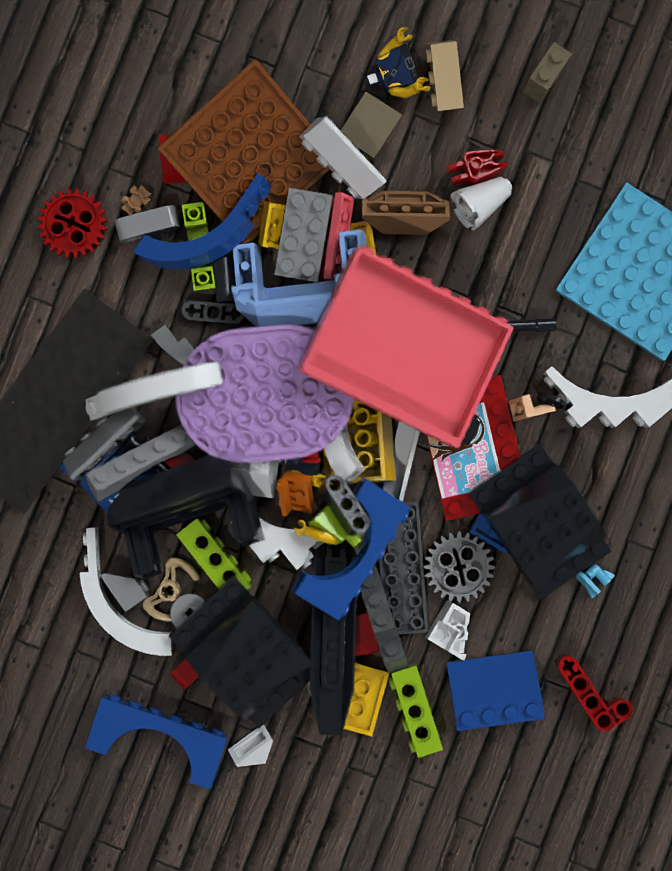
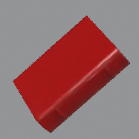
(365, 638)

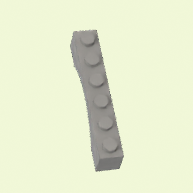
(121, 470)

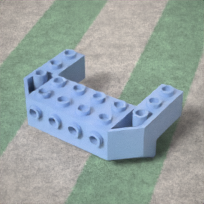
(286, 304)

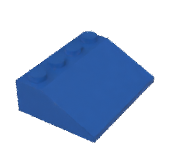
(495, 690)

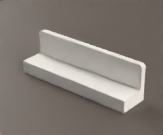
(404, 450)

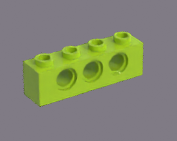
(202, 555)
(430, 742)

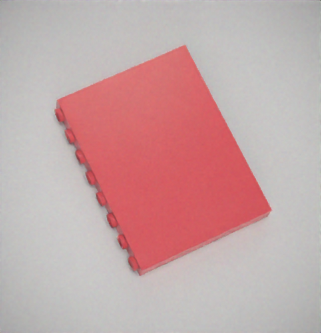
(405, 347)

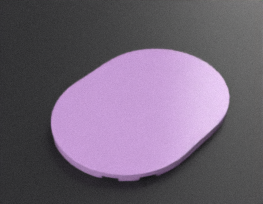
(264, 402)

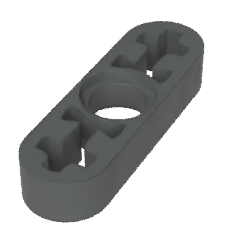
(196, 316)

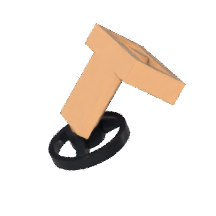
(522, 406)

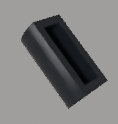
(224, 279)

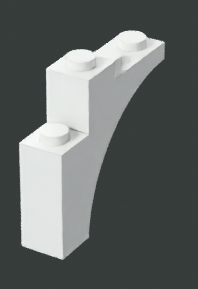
(294, 547)

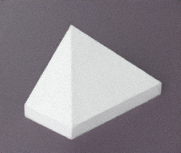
(252, 748)

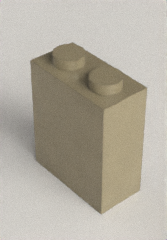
(547, 72)
(371, 126)

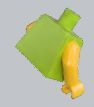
(327, 529)

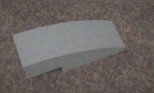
(178, 350)

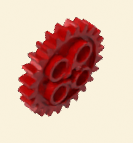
(80, 206)

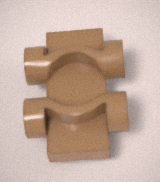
(139, 197)

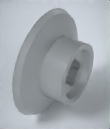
(181, 605)

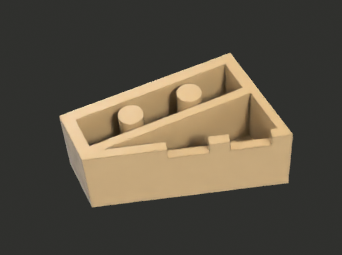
(444, 75)

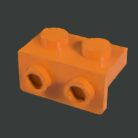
(295, 493)

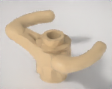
(170, 565)

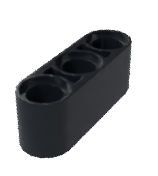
(354, 510)

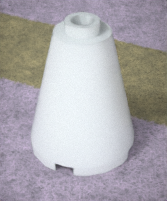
(480, 201)

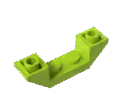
(197, 226)

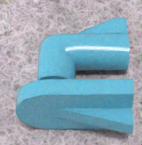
(595, 570)

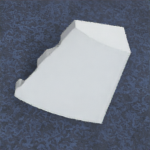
(450, 629)

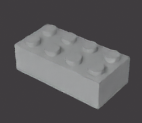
(303, 235)

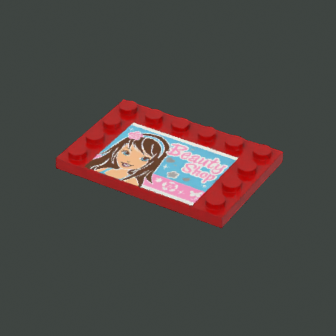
(468, 466)

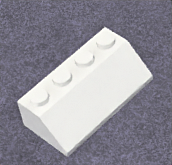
(342, 158)

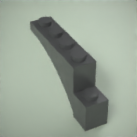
(383, 623)

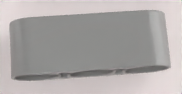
(147, 222)

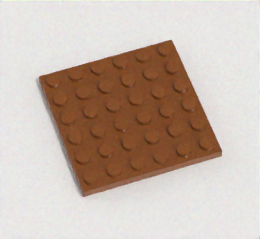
(240, 134)

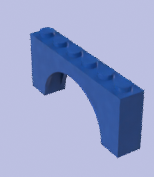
(335, 591)
(200, 743)

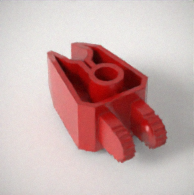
(477, 167)

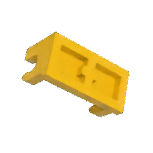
(271, 224)

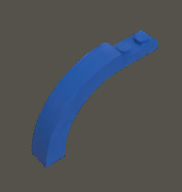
(213, 244)

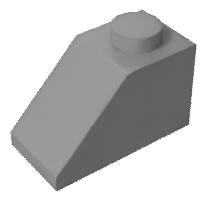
(126, 589)

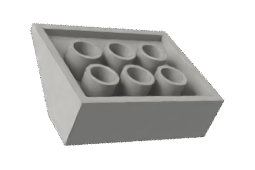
(102, 442)

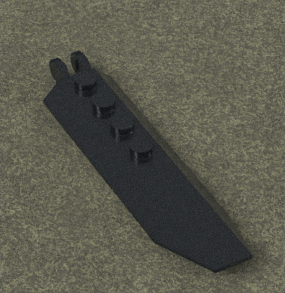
(332, 654)

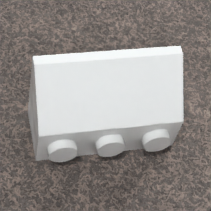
(258, 476)

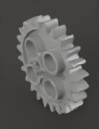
(478, 561)

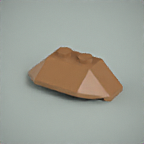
(405, 212)

